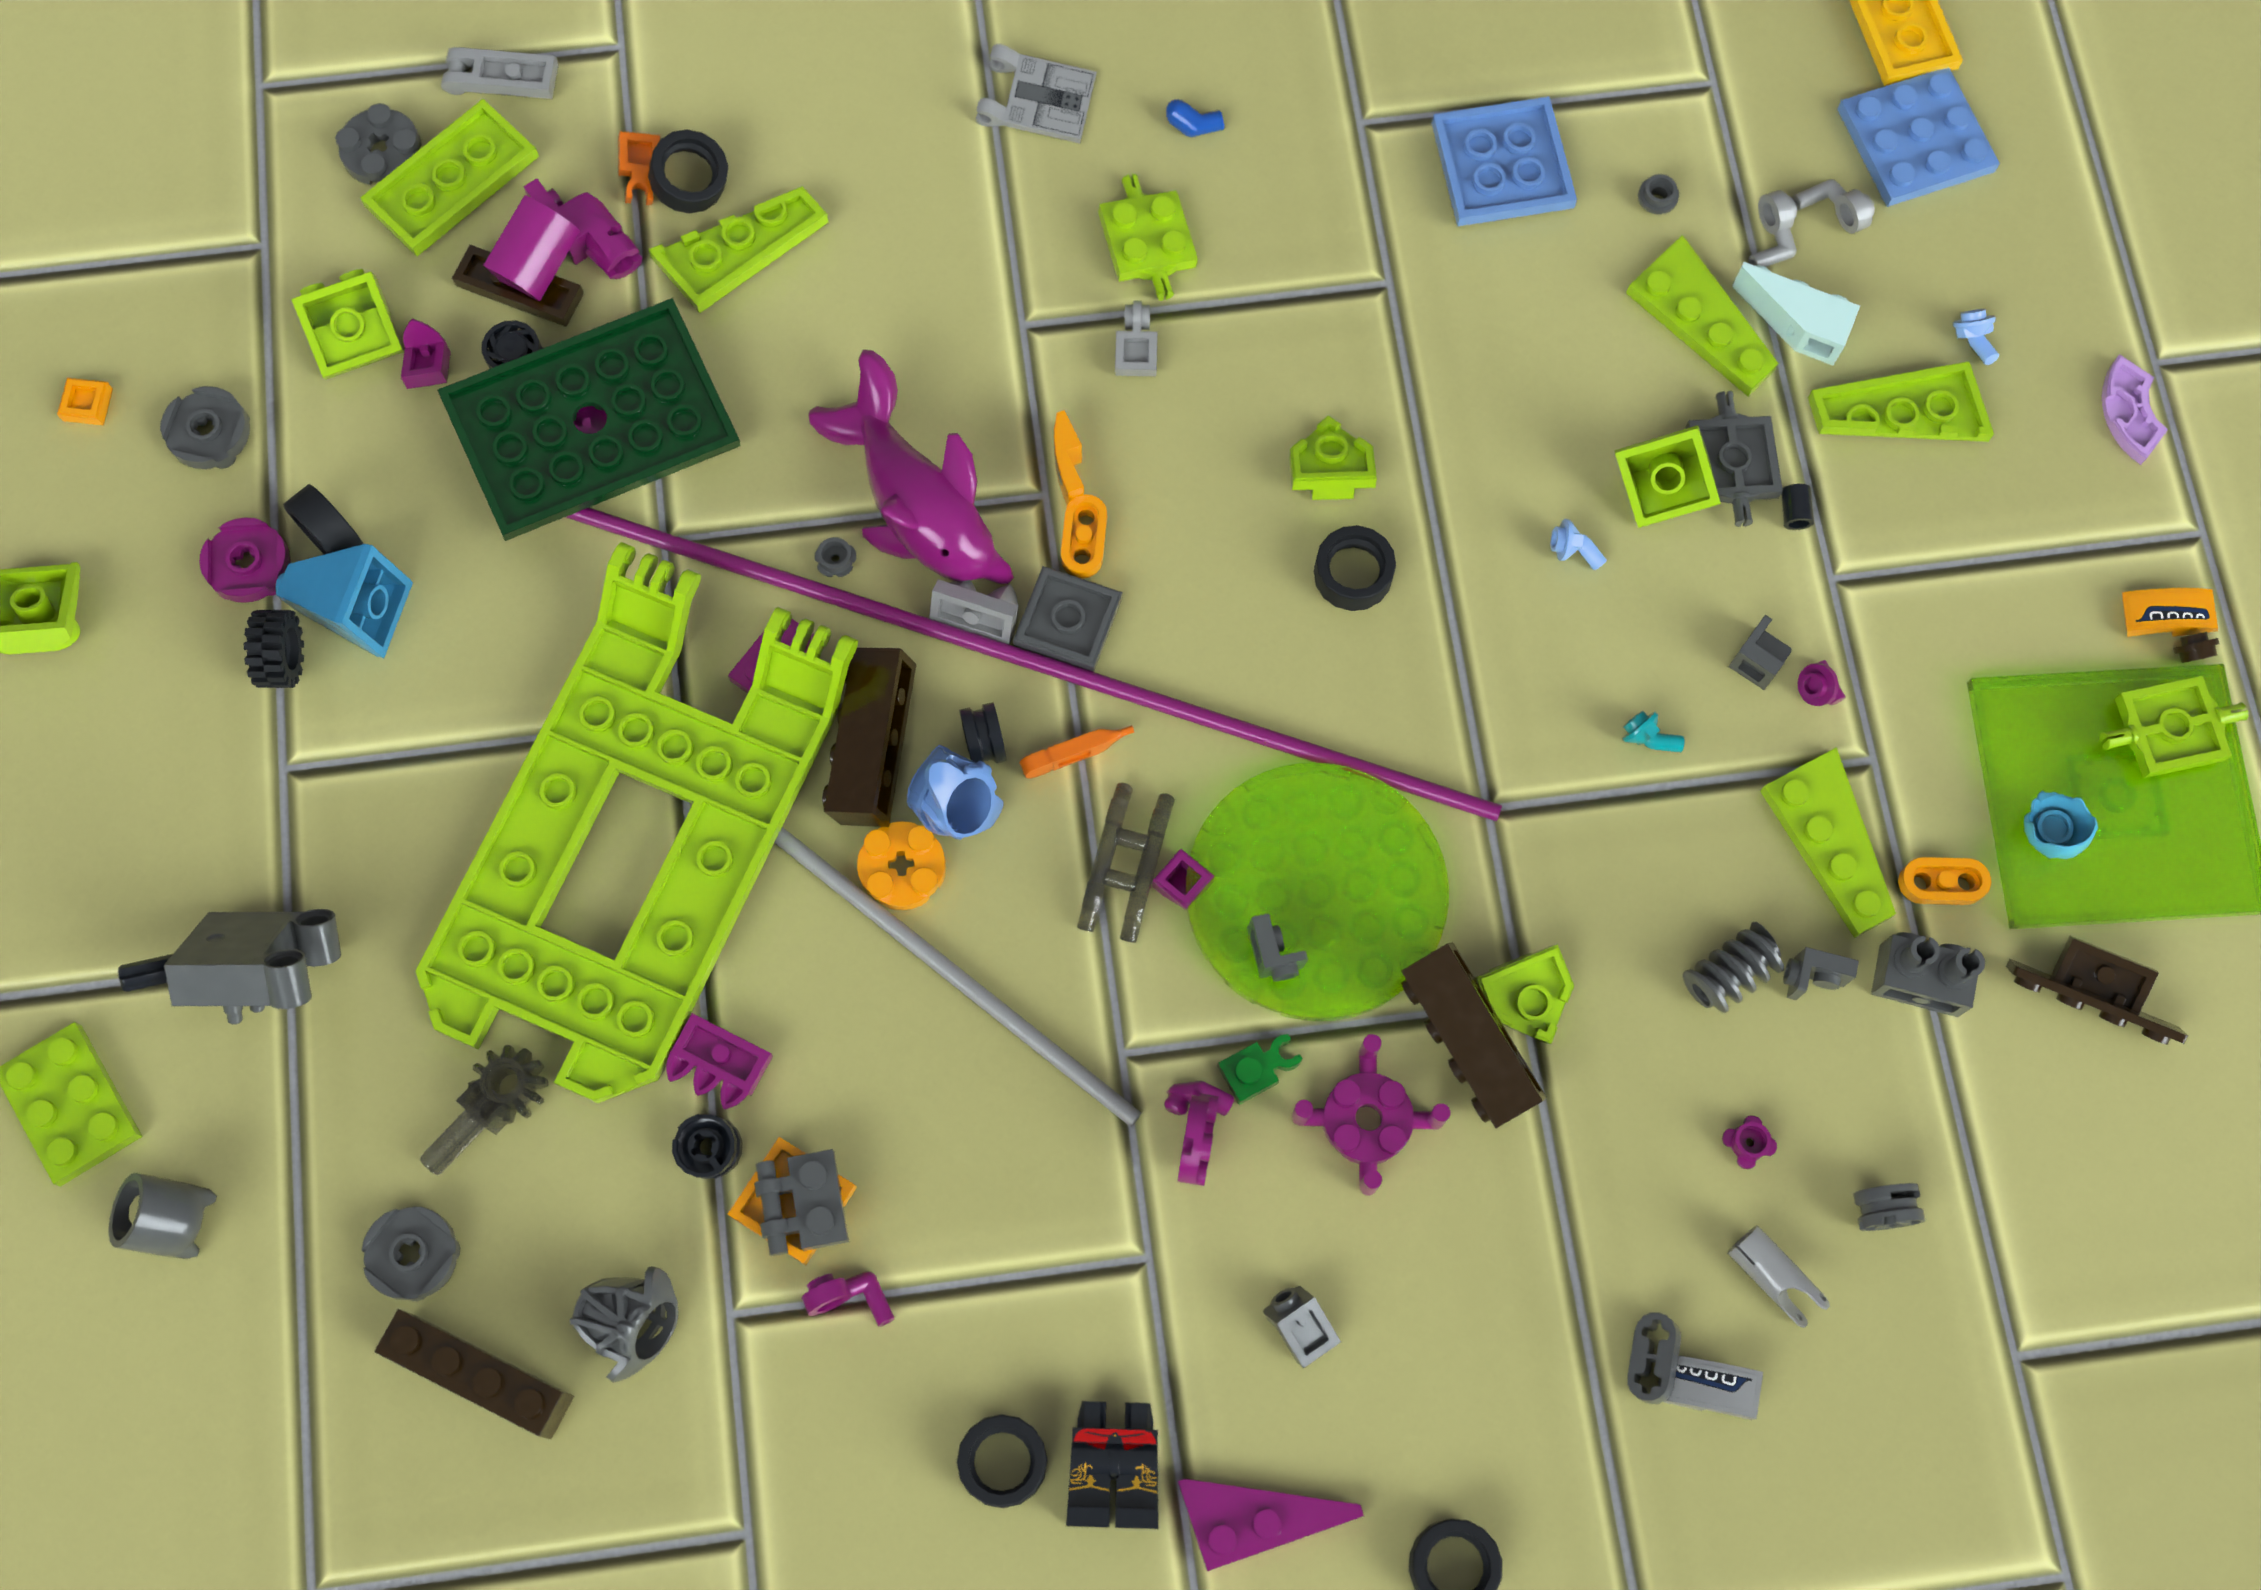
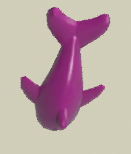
(924, 507)

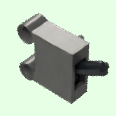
(243, 961)

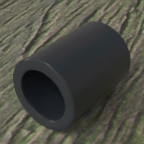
(1797, 507)

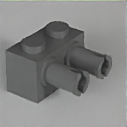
(1927, 974)

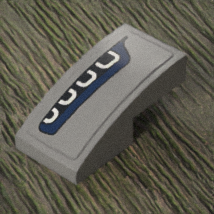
(1716, 1387)

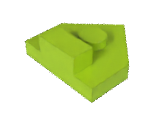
(1332, 463)
(1530, 992)

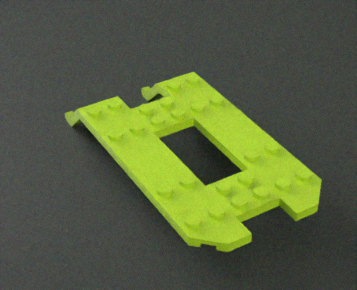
(609, 723)

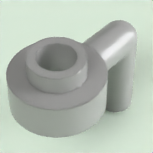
(1852, 207)
(1777, 216)

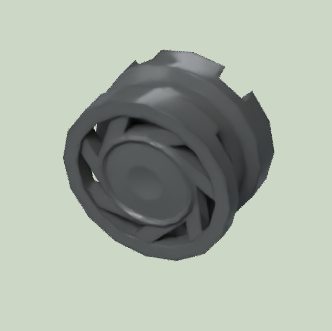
(1889, 1207)

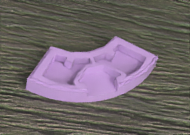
(2128, 409)

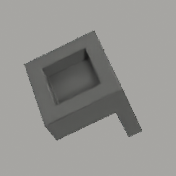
(1761, 656)

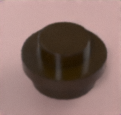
(2196, 647)

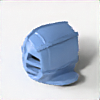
(954, 795)

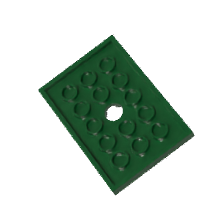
(523, 414)

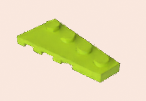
(723, 257)
(1914, 404)

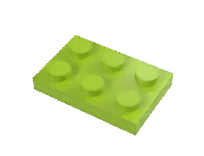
(67, 1104)

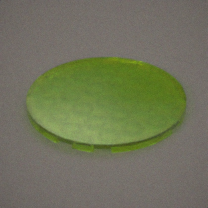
(1341, 874)

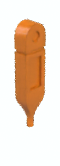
(1071, 751)

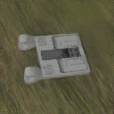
(1043, 96)

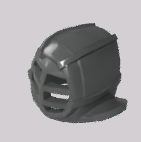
(614, 1311)

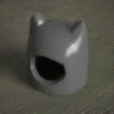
(165, 1218)

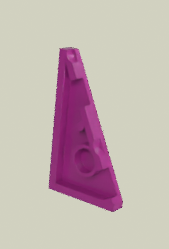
(1247, 1521)

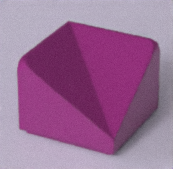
(1172, 879)

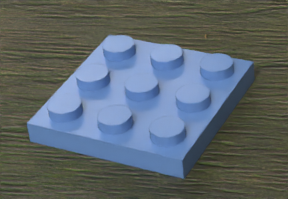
(1918, 136)
(1503, 161)

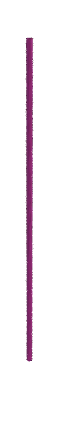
(1034, 661)

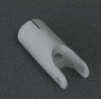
(1775, 1272)

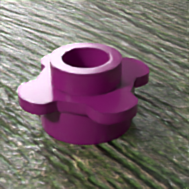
(1761, 1137)

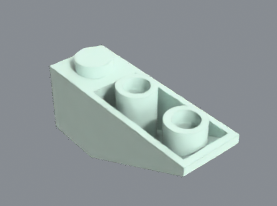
(1801, 315)

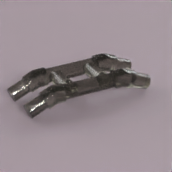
(1137, 884)

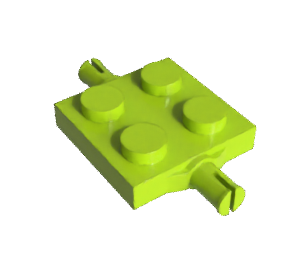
(1147, 236)
(2173, 726)

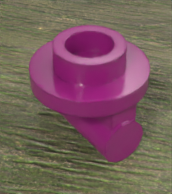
(1819, 685)

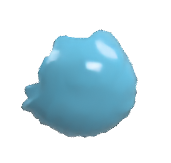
(2059, 825)

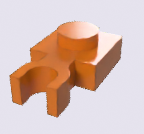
(634, 162)

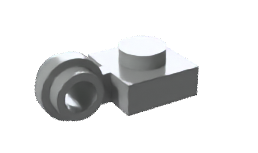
(1137, 348)

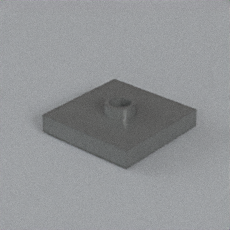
(1068, 619)

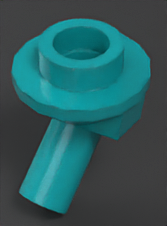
(1644, 730)

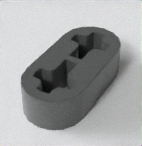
(1665, 1360)

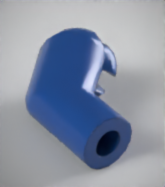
(1190, 121)

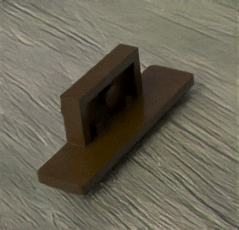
(2102, 981)

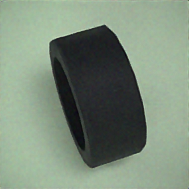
(691, 142)
(321, 521)
(1363, 539)
(967, 1452)
(1455, 1528)

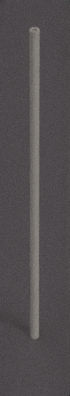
(958, 978)

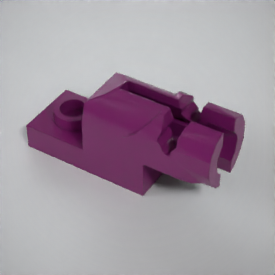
(599, 234)

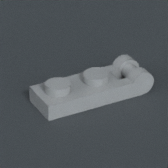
(500, 73)

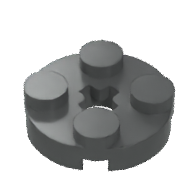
(368, 128)
(215, 448)
(383, 1255)

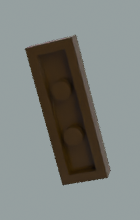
(556, 304)

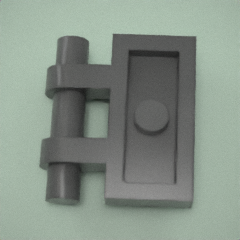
(816, 1200)

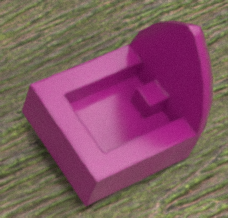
(425, 356)

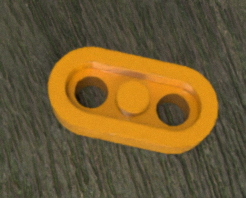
(1082, 538)
(1942, 880)

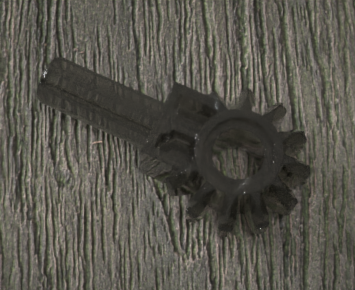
(486, 1105)

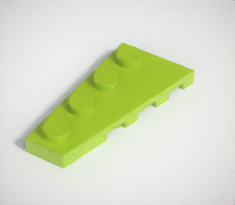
(1701, 314)
(1829, 833)

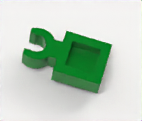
(1253, 1072)

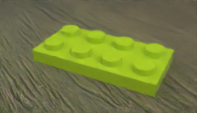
(449, 177)

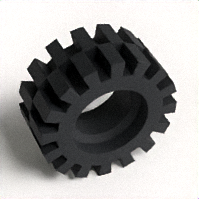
(274, 648)

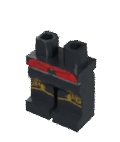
(1117, 1455)

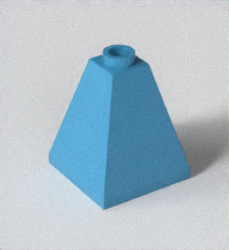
(349, 593)

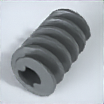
(1734, 968)

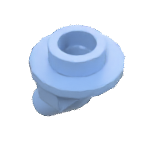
(1974, 326)
(1567, 540)

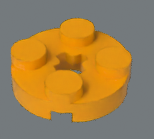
(921, 880)

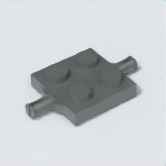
(1741, 457)

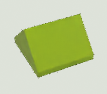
(1668, 476)

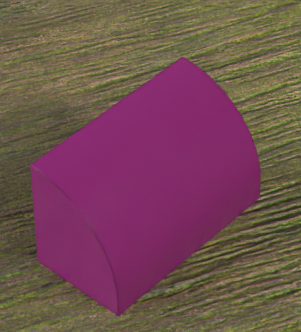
(531, 248)

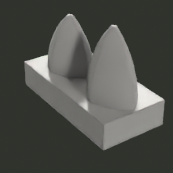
(975, 612)

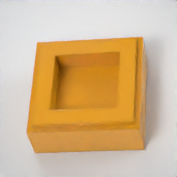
(85, 401)

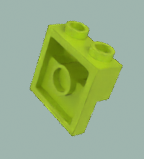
(347, 323)

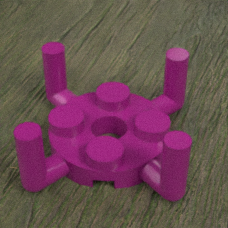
(1384, 1096)

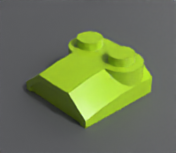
(38, 608)

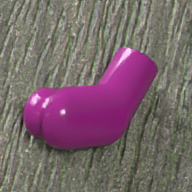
(1180, 1097)

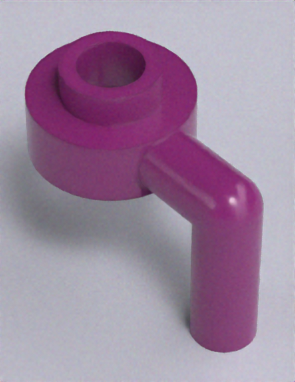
(828, 1293)

